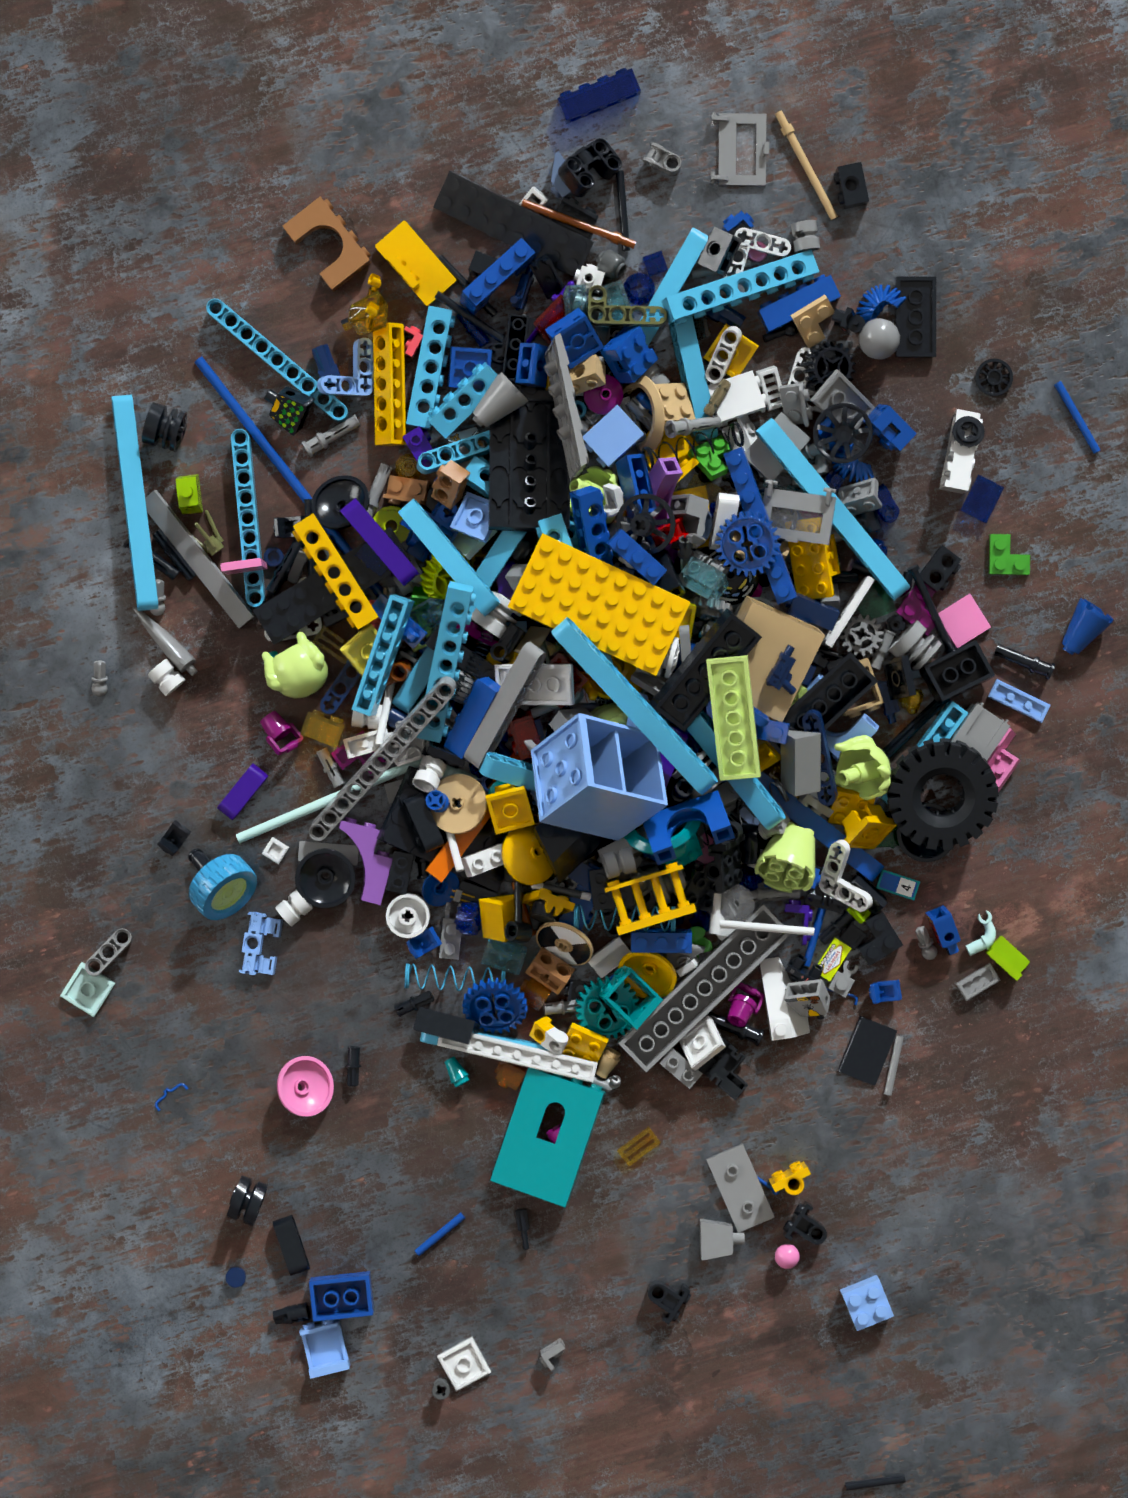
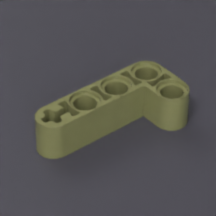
(627, 311)

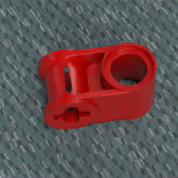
(679, 531)

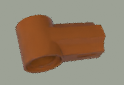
(396, 675)

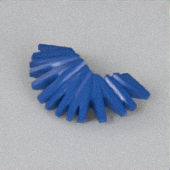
(878, 301)
(857, 468)

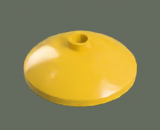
(521, 859)
(653, 970)

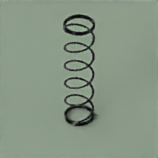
(732, 426)

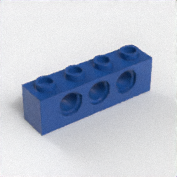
(584, 521)

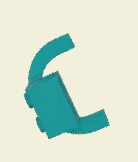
(684, 843)

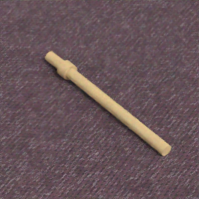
(788, 131)

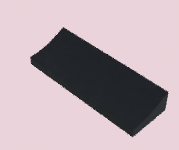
(688, 687)
(831, 695)

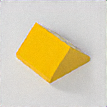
(495, 914)

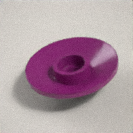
(601, 405)

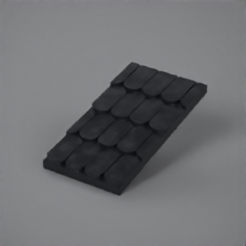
(527, 469)
(400, 833)

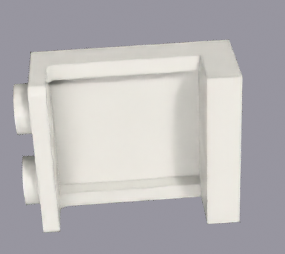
(741, 399)

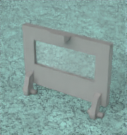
(741, 149)
(800, 514)

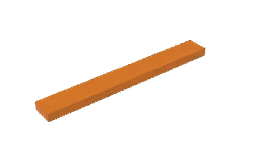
(443, 862)

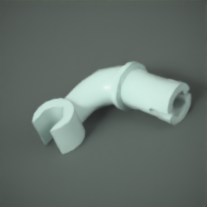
(986, 940)

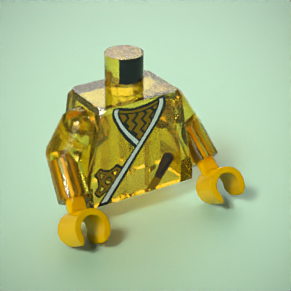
(369, 312)

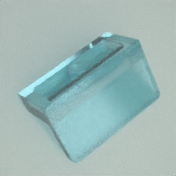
(575, 297)

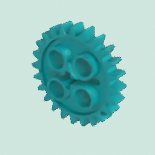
(591, 1016)

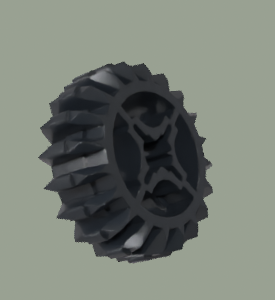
(816, 356)

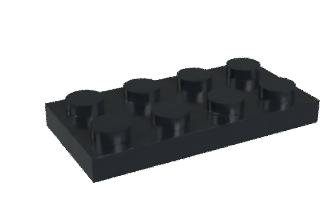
(916, 317)

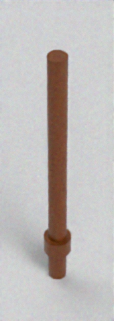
(615, 237)

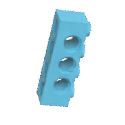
(447, 425)

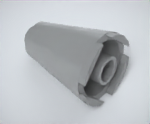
(498, 401)

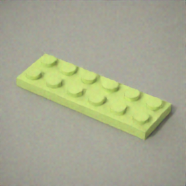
(733, 717)

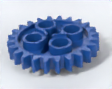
(766, 540)
(508, 1001)

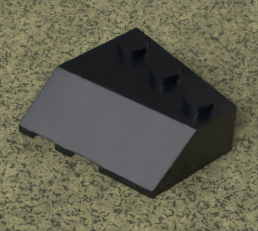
(565, 848)

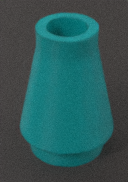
(456, 1072)

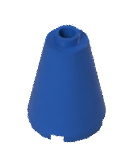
(1085, 625)

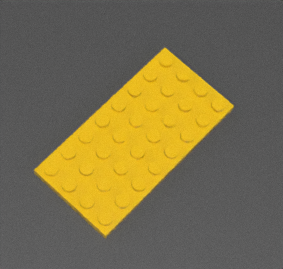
(607, 604)

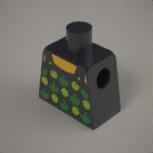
(289, 408)

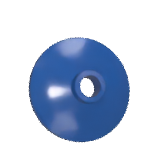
(441, 894)

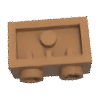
(405, 489)

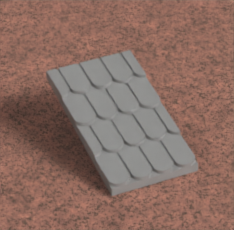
(565, 407)

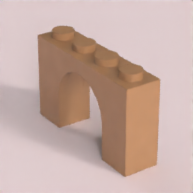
(319, 216)

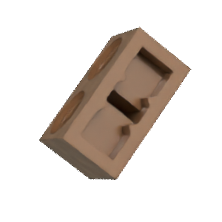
(450, 484)
(550, 970)

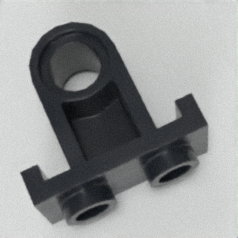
(804, 1225)
(669, 1300)

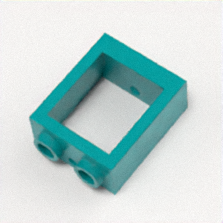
(644, 1009)

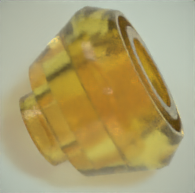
(406, 472)
(912, 703)

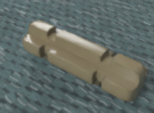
(717, 397)

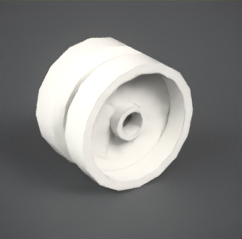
(396, 915)

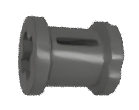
(440, 1394)

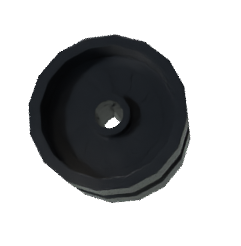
(246, 1200)

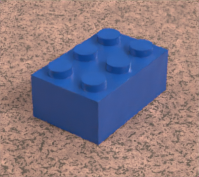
(341, 1296)

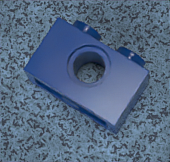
(531, 365)

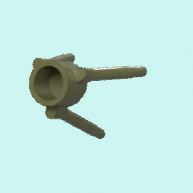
(212, 544)

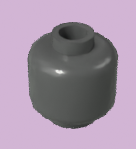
(611, 263)
(524, 550)

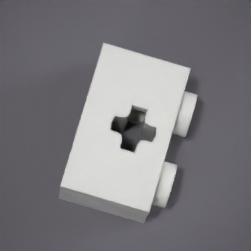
(483, 860)

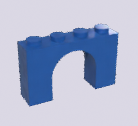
(512, 262)
(705, 808)

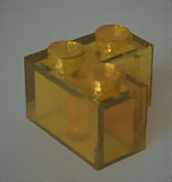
(324, 729)

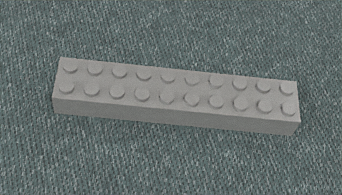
(702, 990)

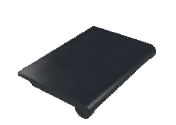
(867, 1050)

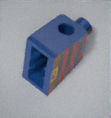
(944, 929)

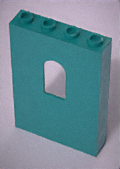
(538, 1165)

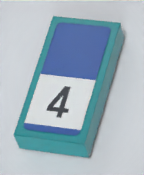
(897, 884)

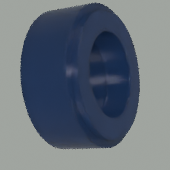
(273, 557)
(235, 1277)

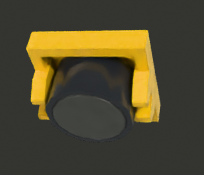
(546, 906)

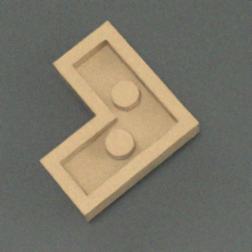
(809, 317)

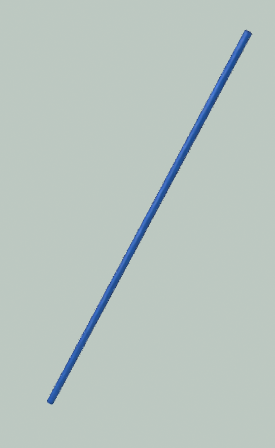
(285, 471)

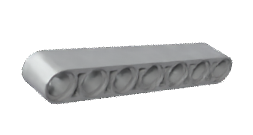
(505, 703)

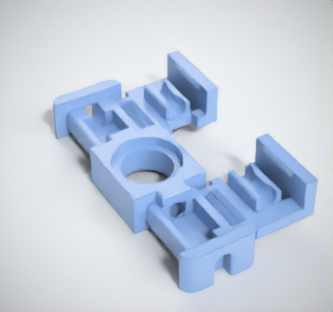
(256, 927)

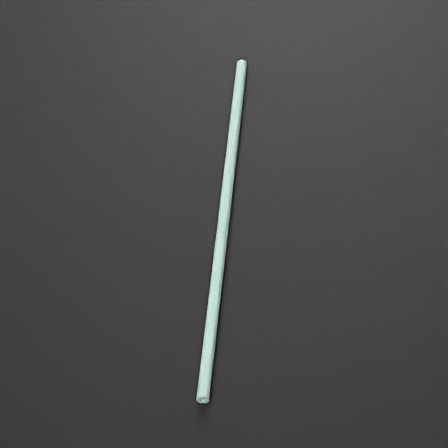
(323, 802)

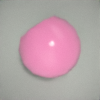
(787, 1256)

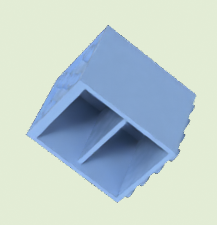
(598, 777)

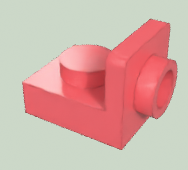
(412, 344)

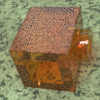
(535, 993)
(509, 1075)

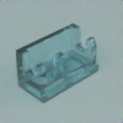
(428, 613)

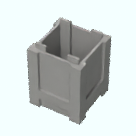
(981, 730)

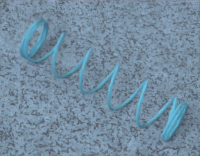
(577, 918)
(408, 969)

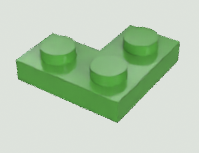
(711, 463)
(1001, 560)

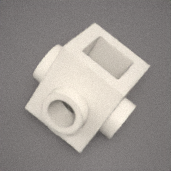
(589, 271)

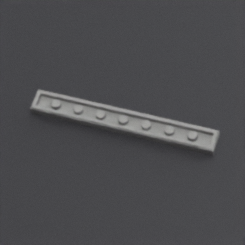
(198, 559)

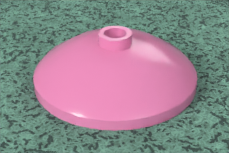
(315, 1082)

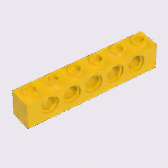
(389, 385)
(311, 524)

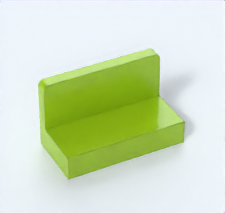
(1008, 957)

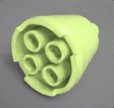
(788, 860)

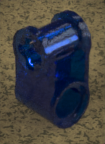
(887, 503)

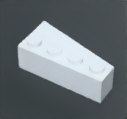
(958, 459)

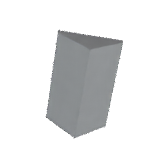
(801, 763)

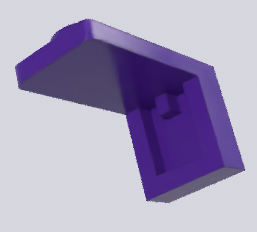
(796, 907)

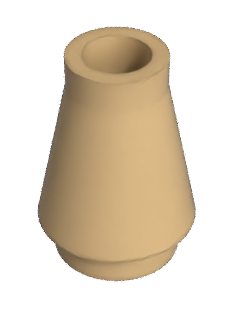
(608, 1061)

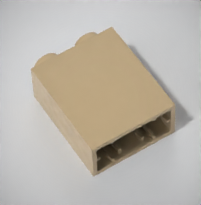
(777, 632)

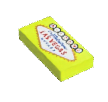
(833, 958)

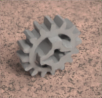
(710, 609)
(859, 643)

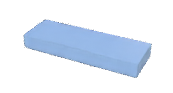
(1018, 700)

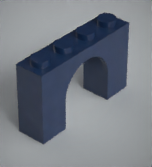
(813, 612)

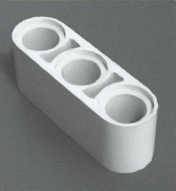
(728, 346)
(725, 506)

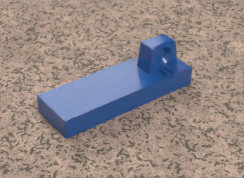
(413, 632)

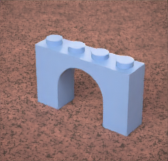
(862, 726)

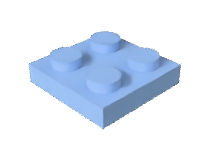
(472, 518)

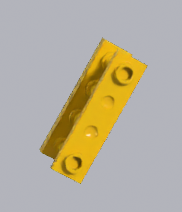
(664, 912)

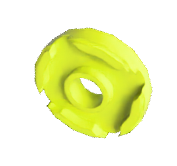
(391, 513)

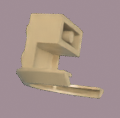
(668, 402)

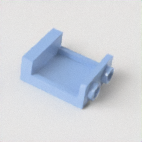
(612, 437)
(325, 1348)

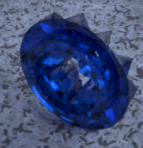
(645, 281)

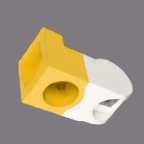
(549, 1036)

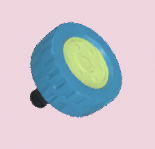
(220, 884)

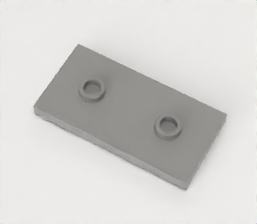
(740, 1188)

